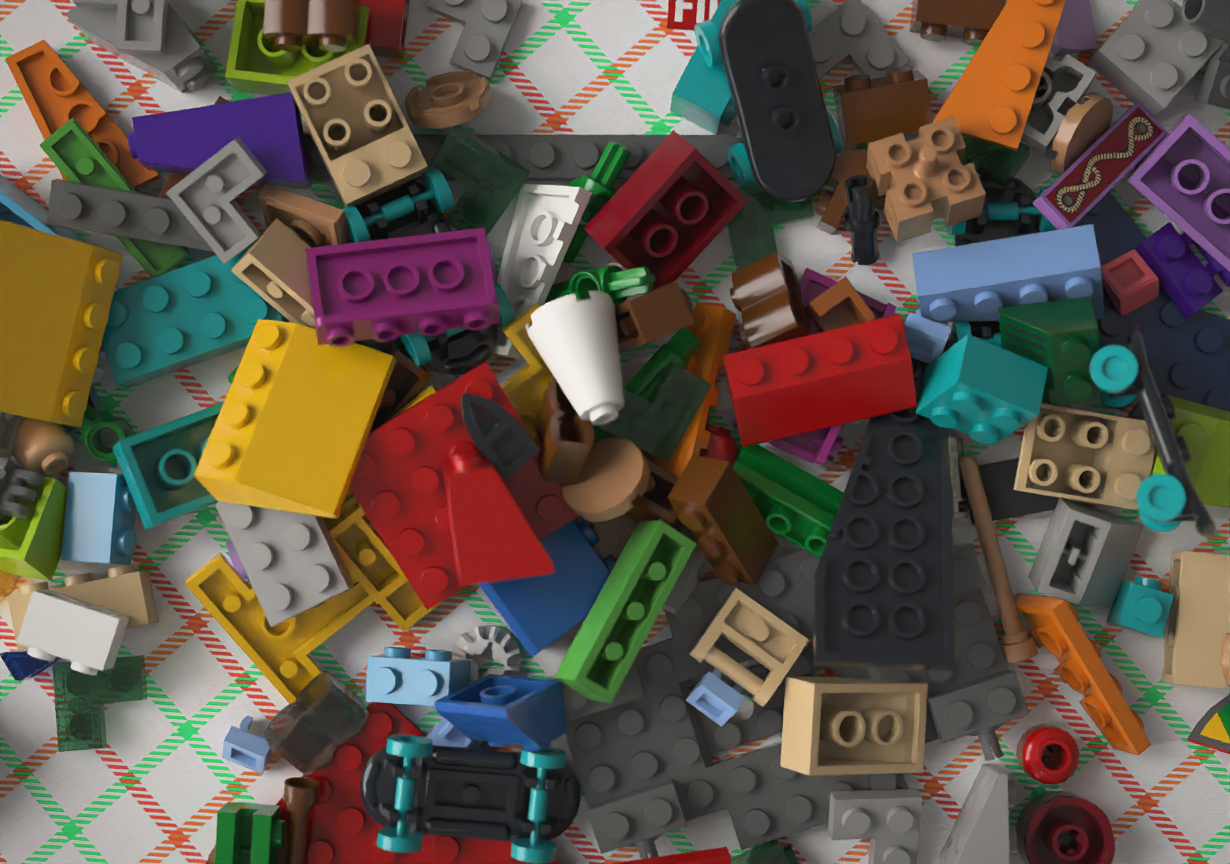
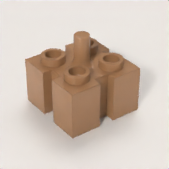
(925, 179)

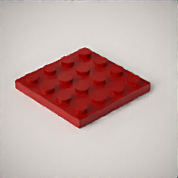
(404, 485)

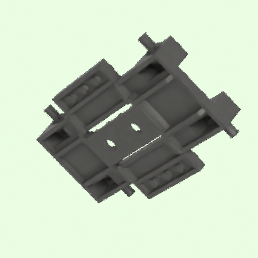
(650, 750)

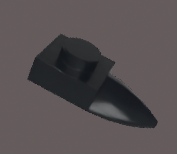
(497, 433)

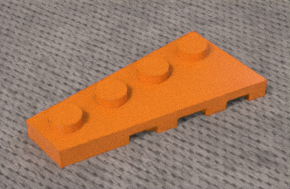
(1004, 74)
(58, 95)
(1080, 666)

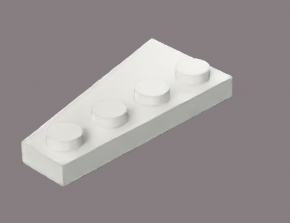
(536, 247)

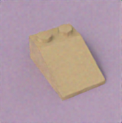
(853, 726)

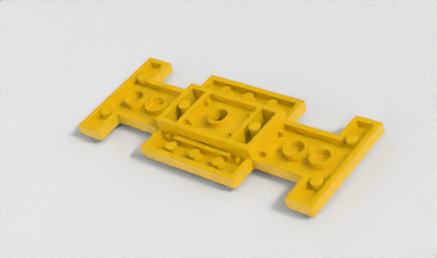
(284, 649)

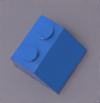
(508, 711)

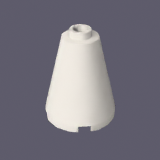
(582, 353)

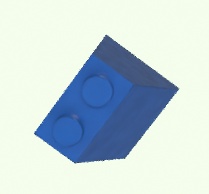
(551, 604)

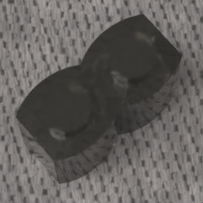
(316, 723)

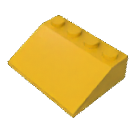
(51, 321)
(294, 421)

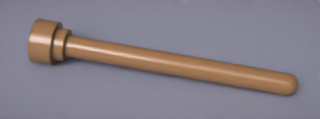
(1015, 642)

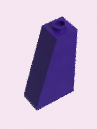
(191, 136)

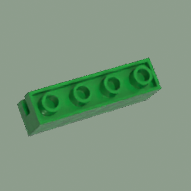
(789, 498)
(249, 834)

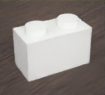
(72, 631)

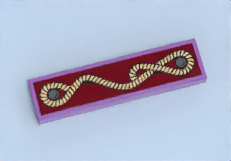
(1100, 167)

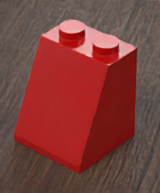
(487, 526)

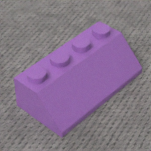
(1191, 185)

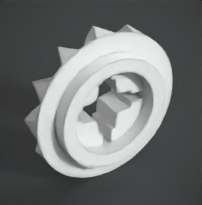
(504, 650)

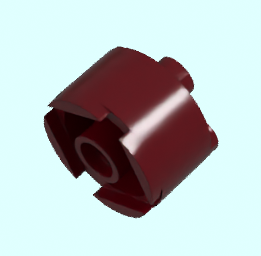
(1068, 813)

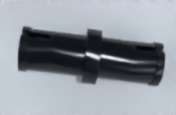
(862, 219)

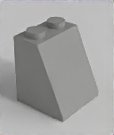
(184, 62)

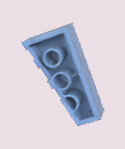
(1013, 271)

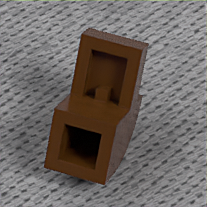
(833, 204)

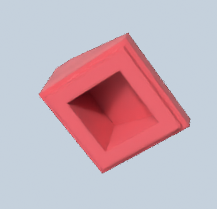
(1129, 282)

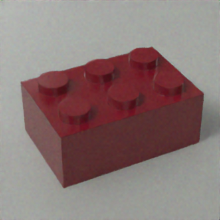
(666, 211)

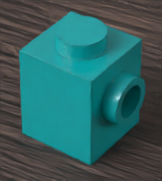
(1141, 607)

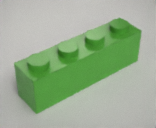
(625, 610)

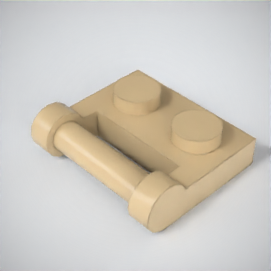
(758, 635)

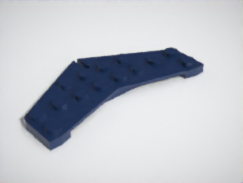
(1183, 354)

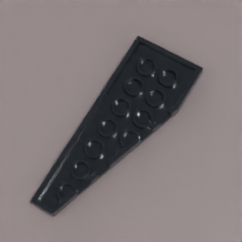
(889, 553)

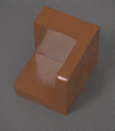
(839, 307)

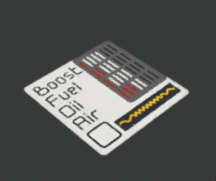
(959, 495)

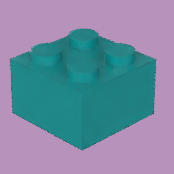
(981, 390)

